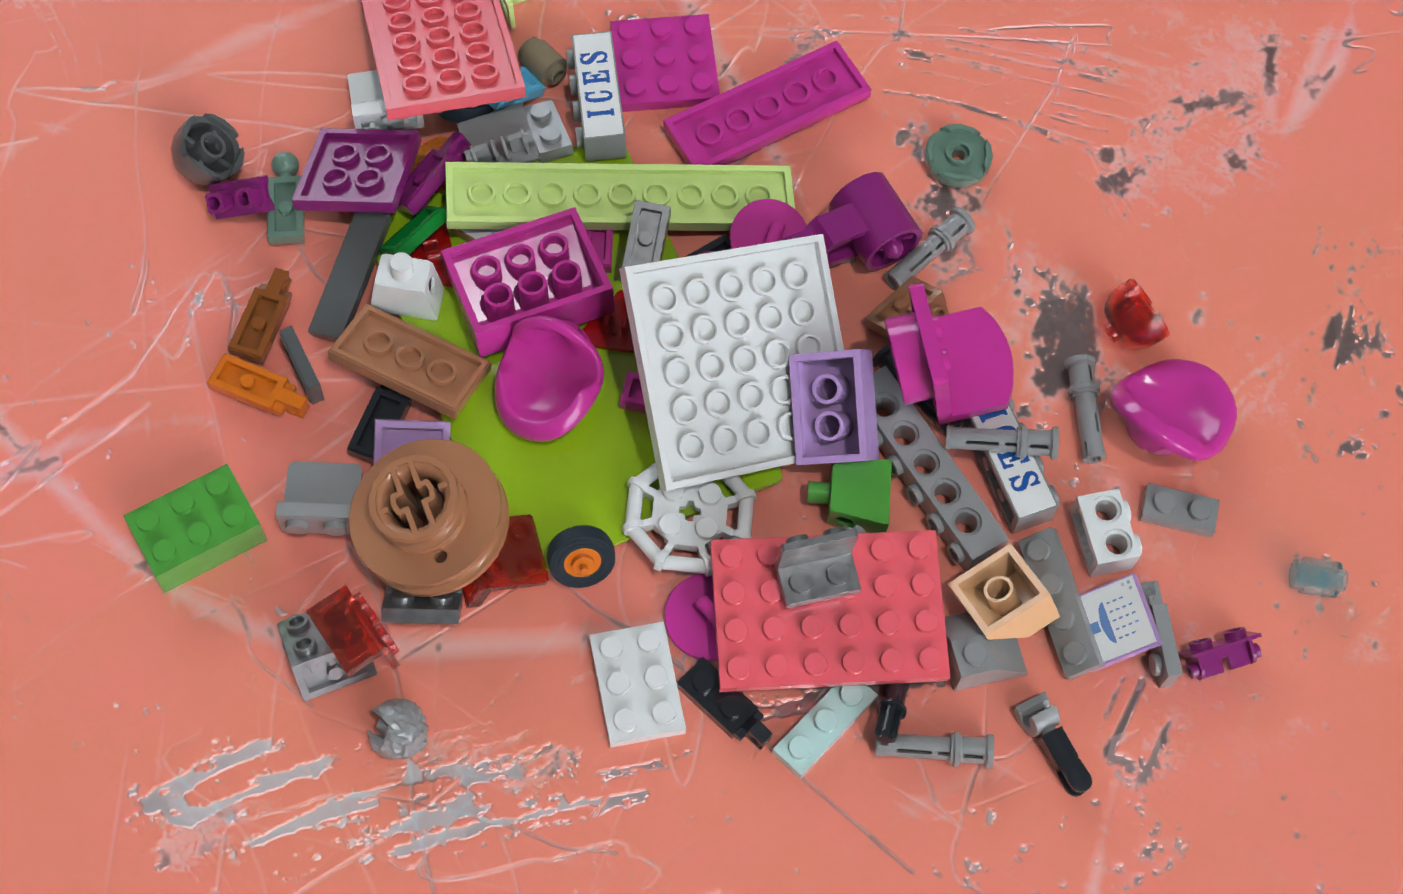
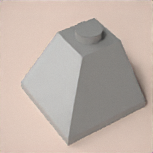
(977, 660)

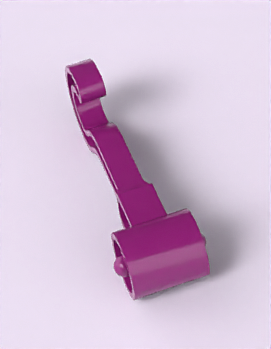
(865, 222)

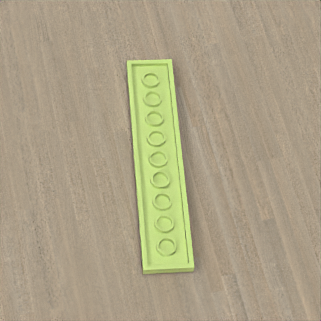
(605, 194)

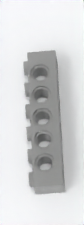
(945, 478)

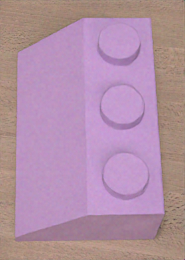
(834, 407)

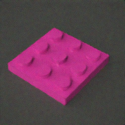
(664, 62)

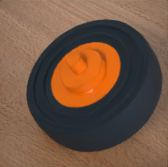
(581, 556)

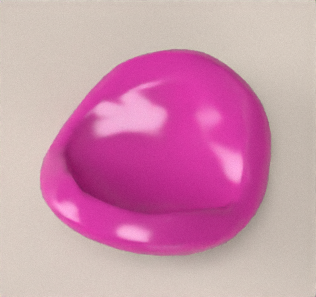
(1177, 409)

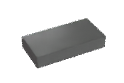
(301, 365)

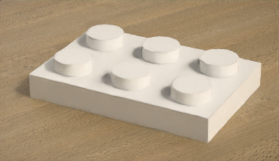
(637, 684)

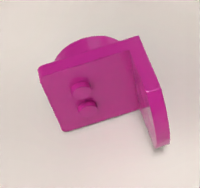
(951, 358)

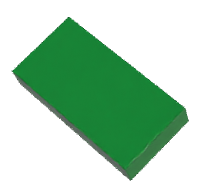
(415, 231)

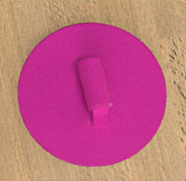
(764, 223)
(691, 617)

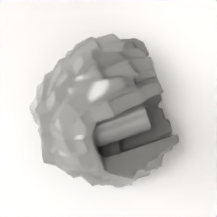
(402, 729)

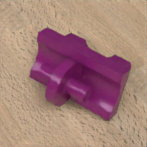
(239, 197)

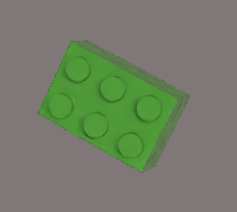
(195, 528)

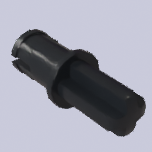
(891, 711)

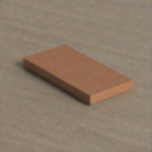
(409, 360)

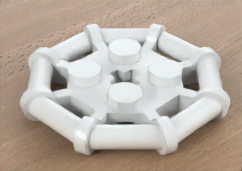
(677, 531)

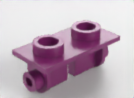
(1207, 654)

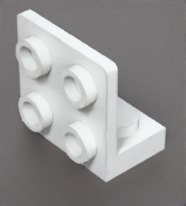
(369, 106)

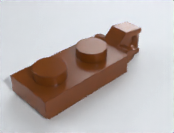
(262, 318)

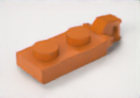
(257, 387)

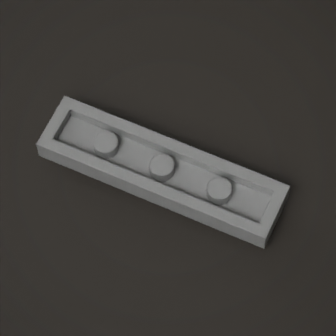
(1072, 630)

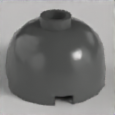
(206, 150)

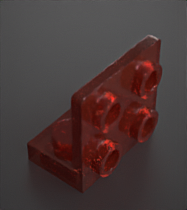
(516, 566)
(351, 632)

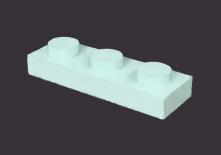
(823, 727)

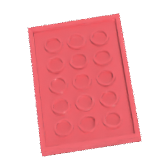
(441, 55)
(867, 638)

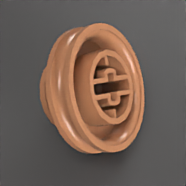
(462, 529)

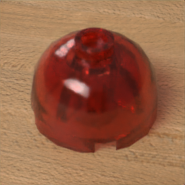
(1133, 318)

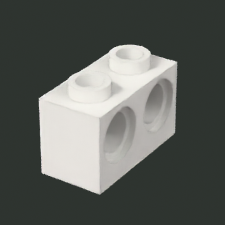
(1097, 533)

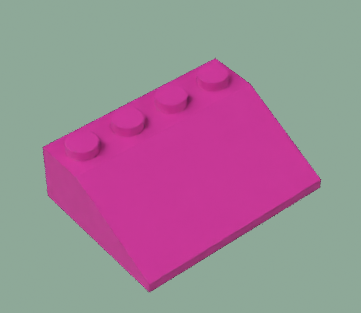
(528, 272)

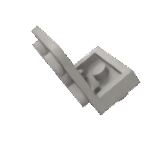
(318, 498)

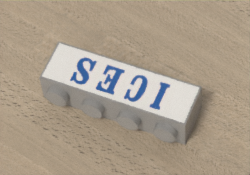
(598, 96)
(1015, 481)

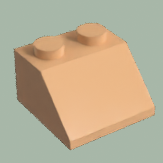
(1005, 596)

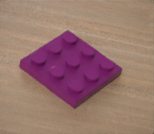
(357, 170)

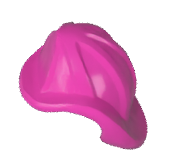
(547, 378)

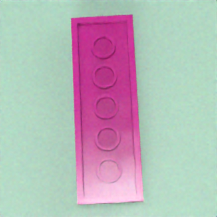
(768, 107)

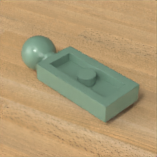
(285, 222)

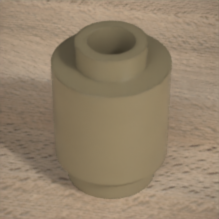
(542, 61)

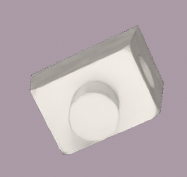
(407, 287)

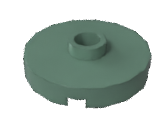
(960, 142)

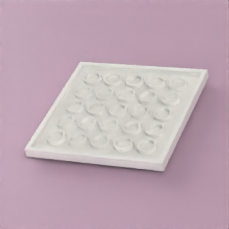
(716, 353)

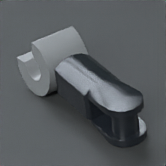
(1039, 718)

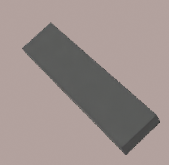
(350, 274)

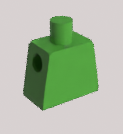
(856, 494)

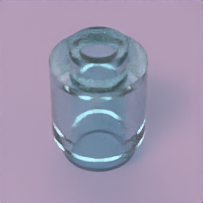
(1318, 577)

